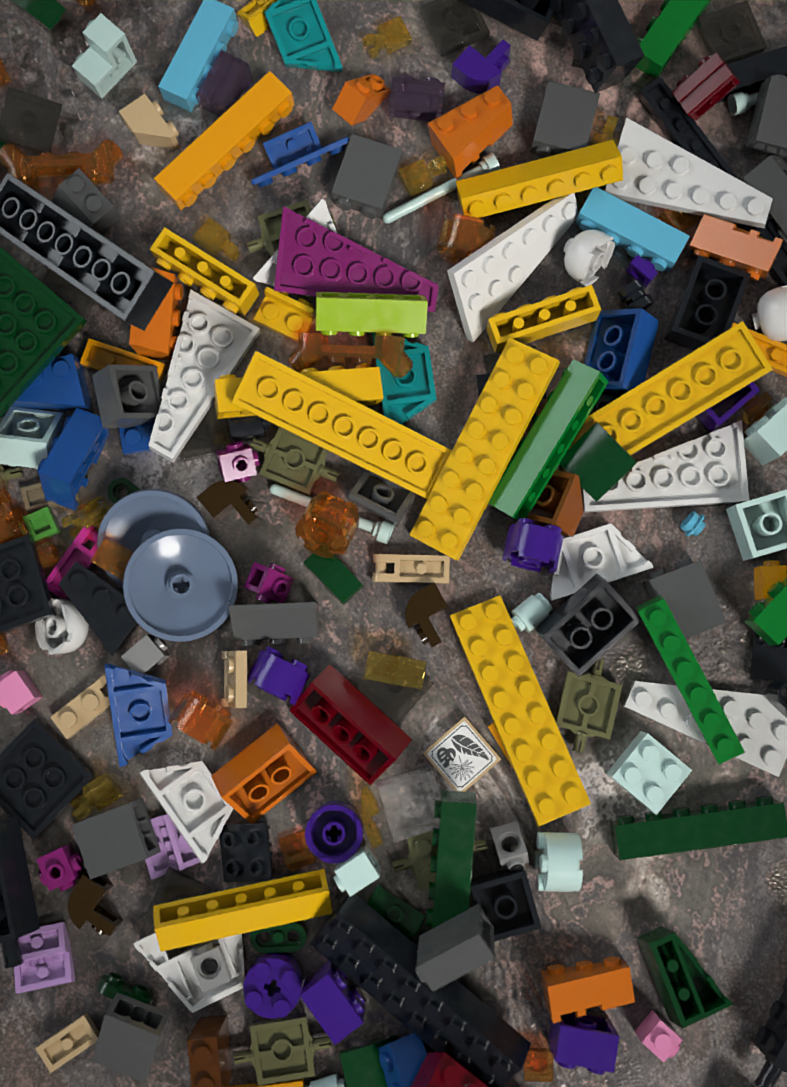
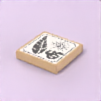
(461, 755)

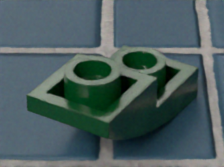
(42, 11)
(334, 576)

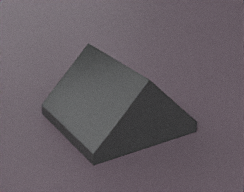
(381, 497)

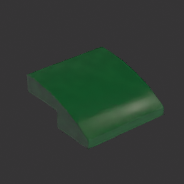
(597, 461)
(362, 1063)

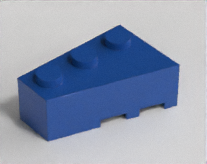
(58, 387)
(71, 457)
(402, 1060)

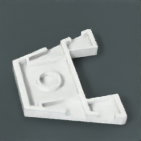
(181, 975)

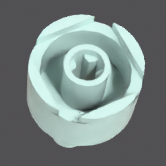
(558, 862)

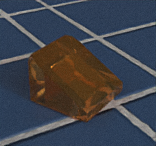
(295, 851)

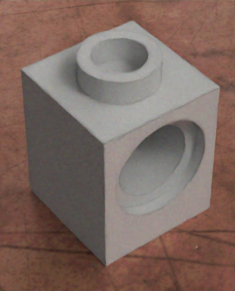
(146, 654)
(509, 835)
(206, 979)

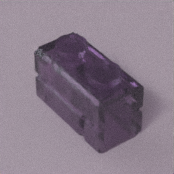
(224, 84)
(416, 98)

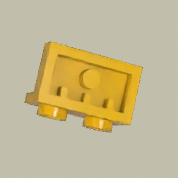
(285, 314)

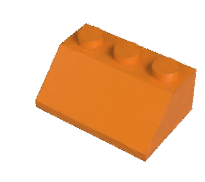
(160, 335)
(263, 774)

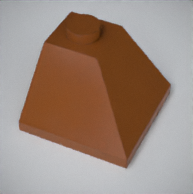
(559, 503)

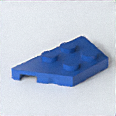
(137, 710)

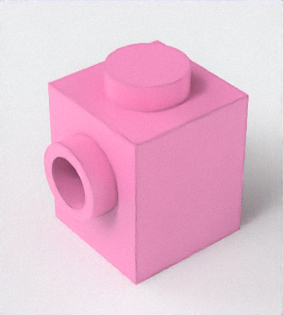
(18, 691)
(659, 1036)

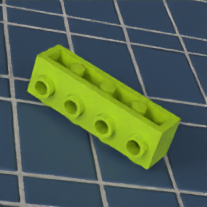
(371, 313)

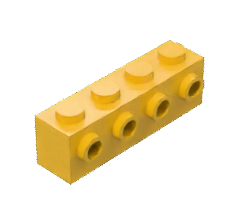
(205, 272)
(544, 318)

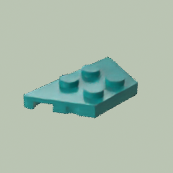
(302, 35)
(412, 392)

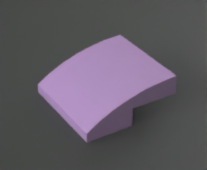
(174, 849)
(45, 958)

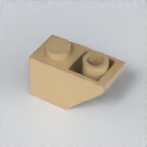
(147, 125)

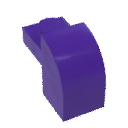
(481, 73)

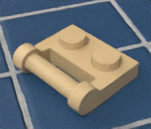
(235, 679)

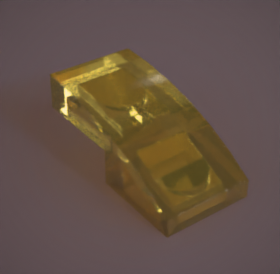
(394, 670)
(370, 808)

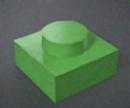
(41, 524)

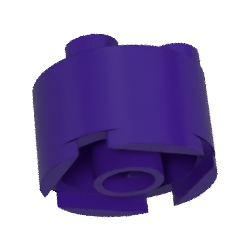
(533, 546)
(278, 676)
(322, 842)
(269, 1000)

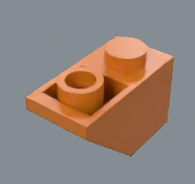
(360, 98)

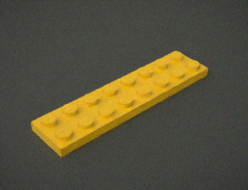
(682, 390)
(340, 425)
(484, 448)
(519, 711)

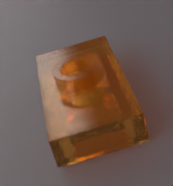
(112, 557)

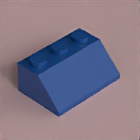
(622, 348)

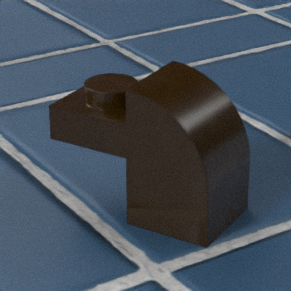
(224, 497)
(421, 607)
(86, 906)

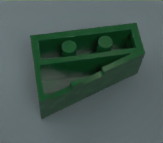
(680, 980)

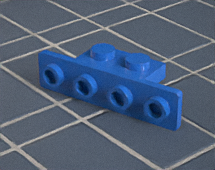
(293, 149)

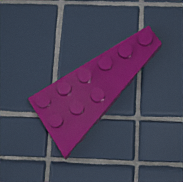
(323, 261)

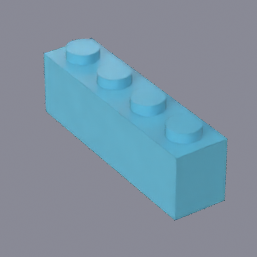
(197, 53)
(632, 229)

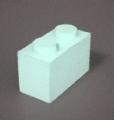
(357, 871)

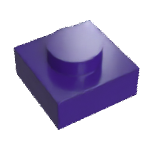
(642, 269)

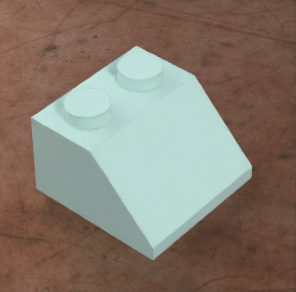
(28, 436)

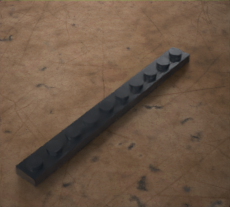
(688, 135)

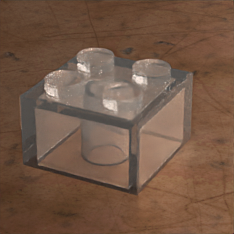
(409, 802)

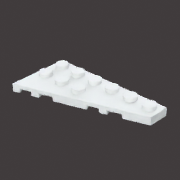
(500, 267)
(752, 717)

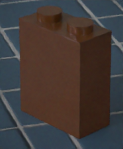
(210, 1052)

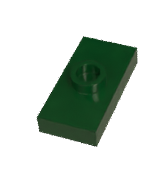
(396, 911)

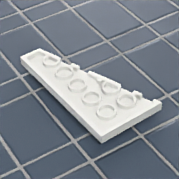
(677, 180)
(207, 347)
(687, 475)

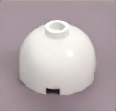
(587, 254)
(772, 314)
(62, 631)

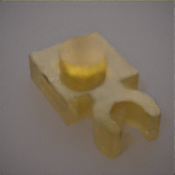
(390, 35)

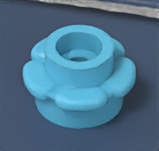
(693, 524)

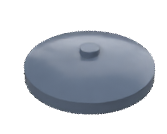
(145, 515)
(180, 585)

